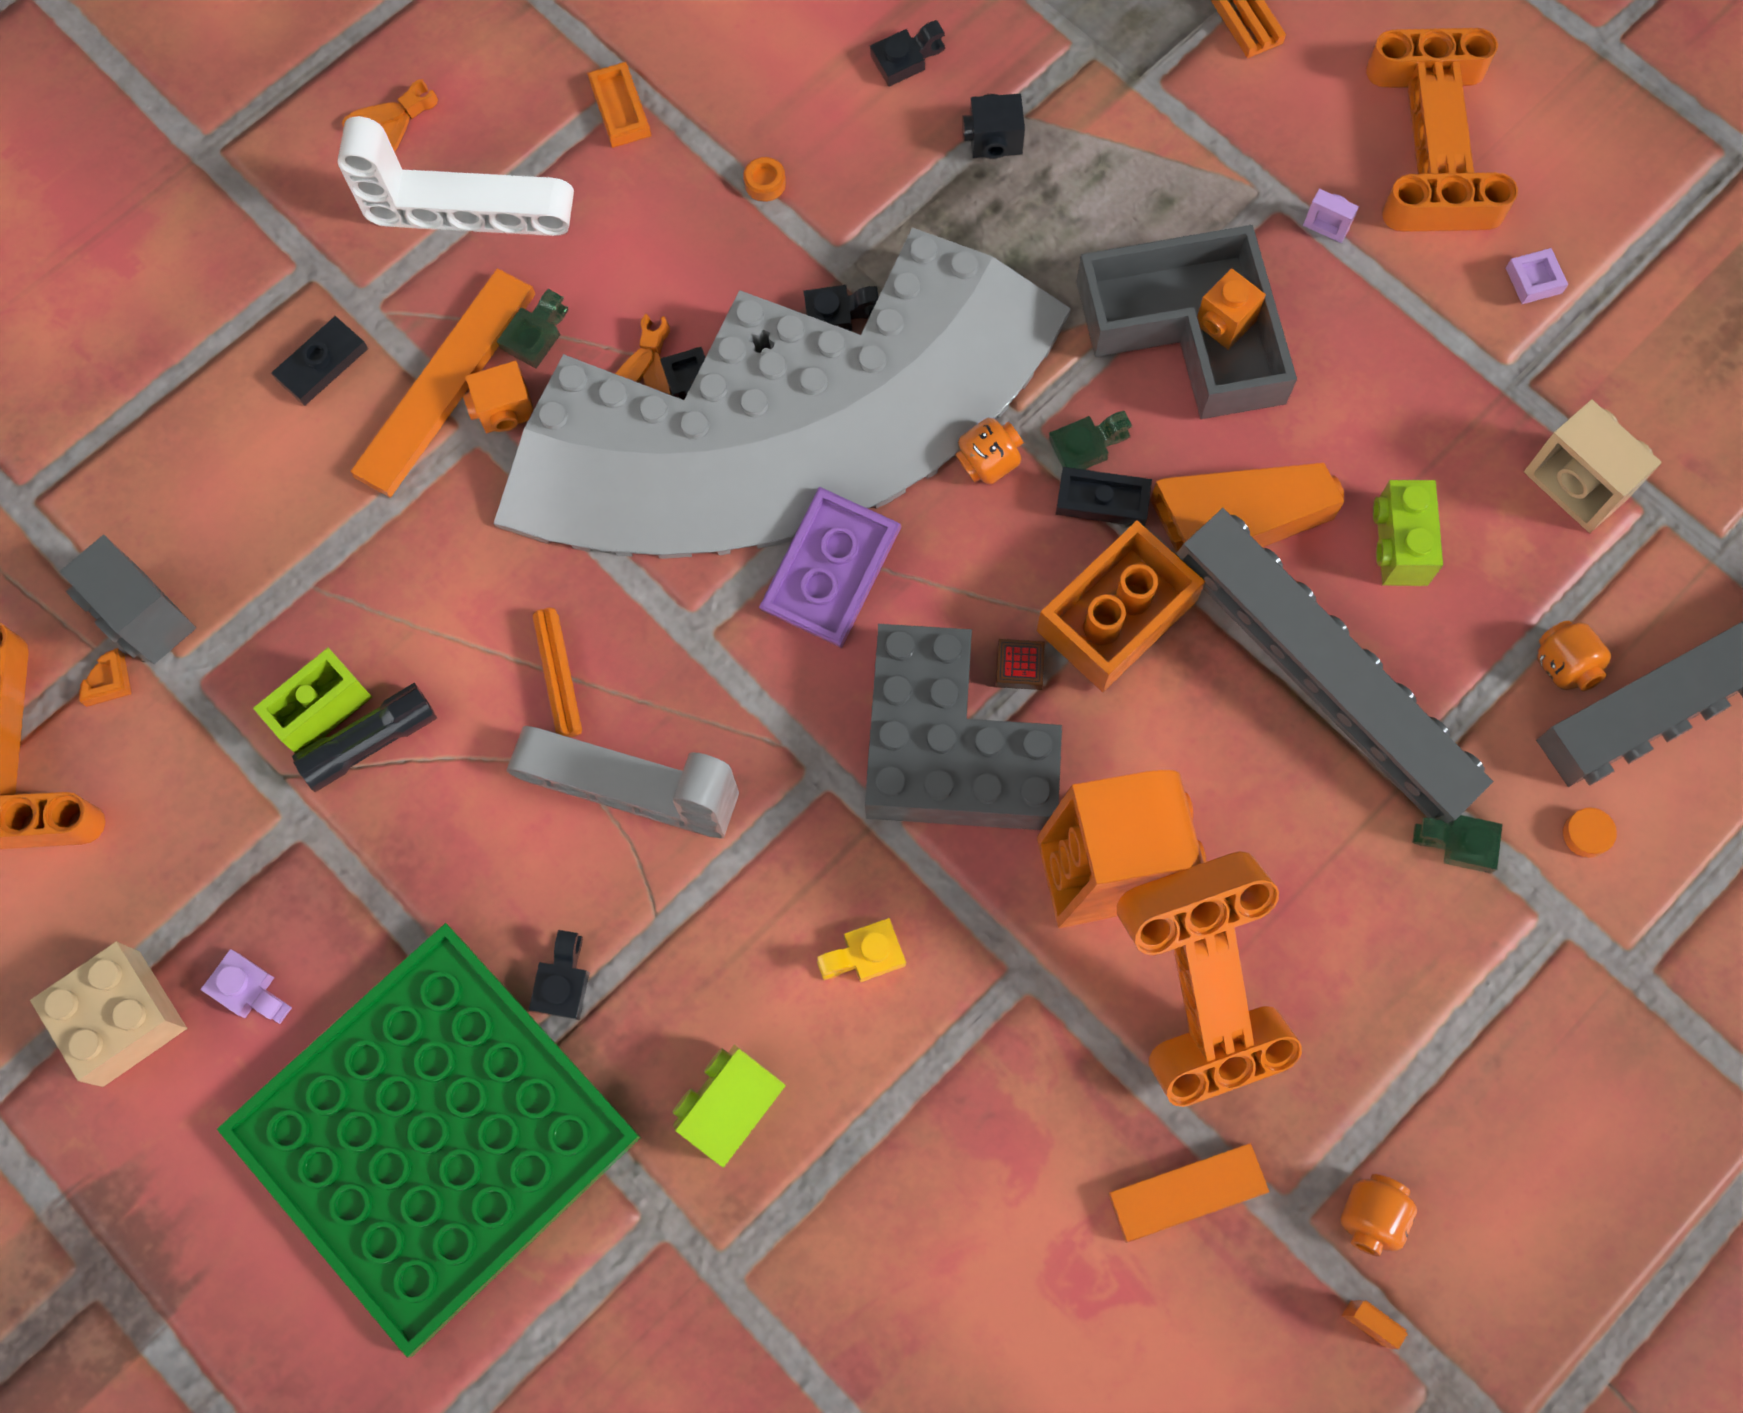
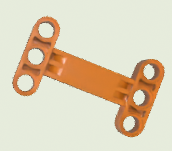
(1446, 189)
(1197, 918)

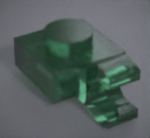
(534, 333)
(1084, 445)
(1466, 841)

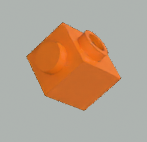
(1230, 308)
(498, 397)

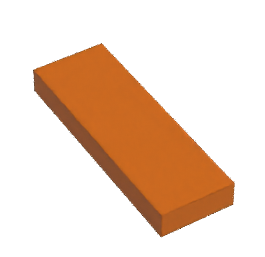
(1188, 1192)

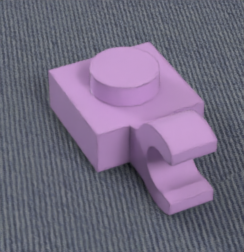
(243, 986)

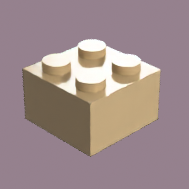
(1592, 465)
(108, 1014)

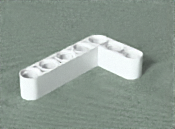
(446, 199)

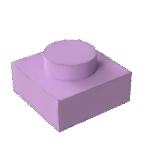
(1330, 215)
(1536, 276)

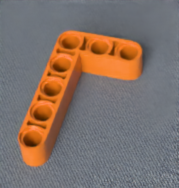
(49, 810)

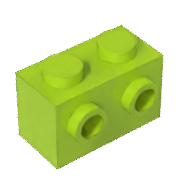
(1408, 533)
(312, 702)
(727, 1104)

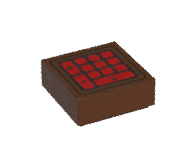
(1020, 664)

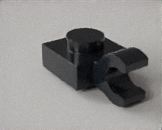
(904, 56)
(838, 308)
(682, 370)
(560, 986)

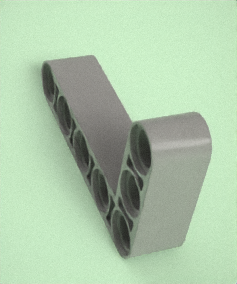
(691, 799)

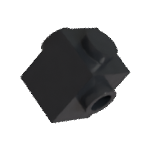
(995, 126)

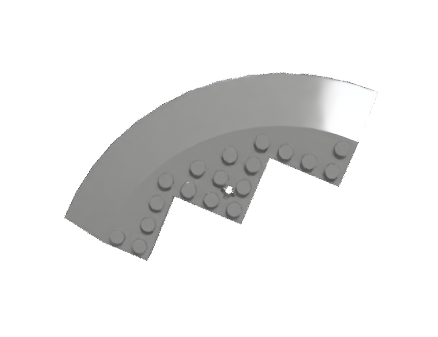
(782, 413)

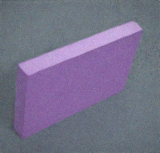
(830, 567)

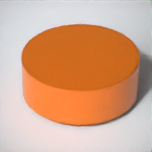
(764, 179)
(1589, 832)

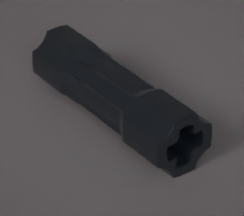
(334, 755)

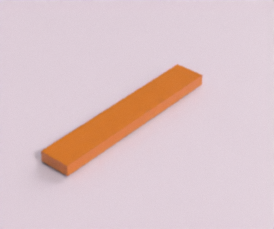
(441, 384)

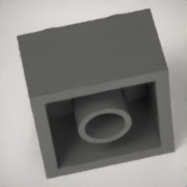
(125, 601)

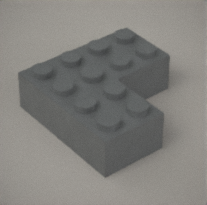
(1152, 299)
(934, 761)

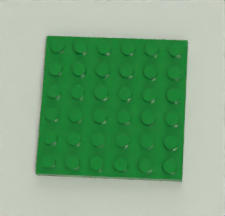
(428, 1138)

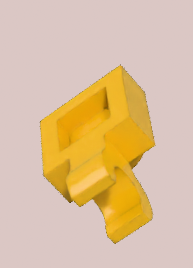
(869, 951)

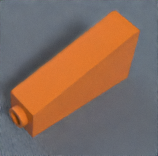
(1269, 501)

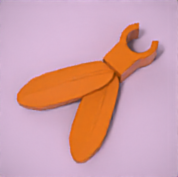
(395, 115)
(646, 361)

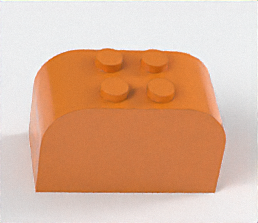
(1115, 838)

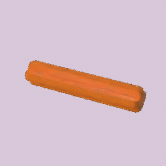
(557, 672)

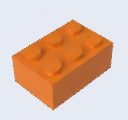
(1119, 605)

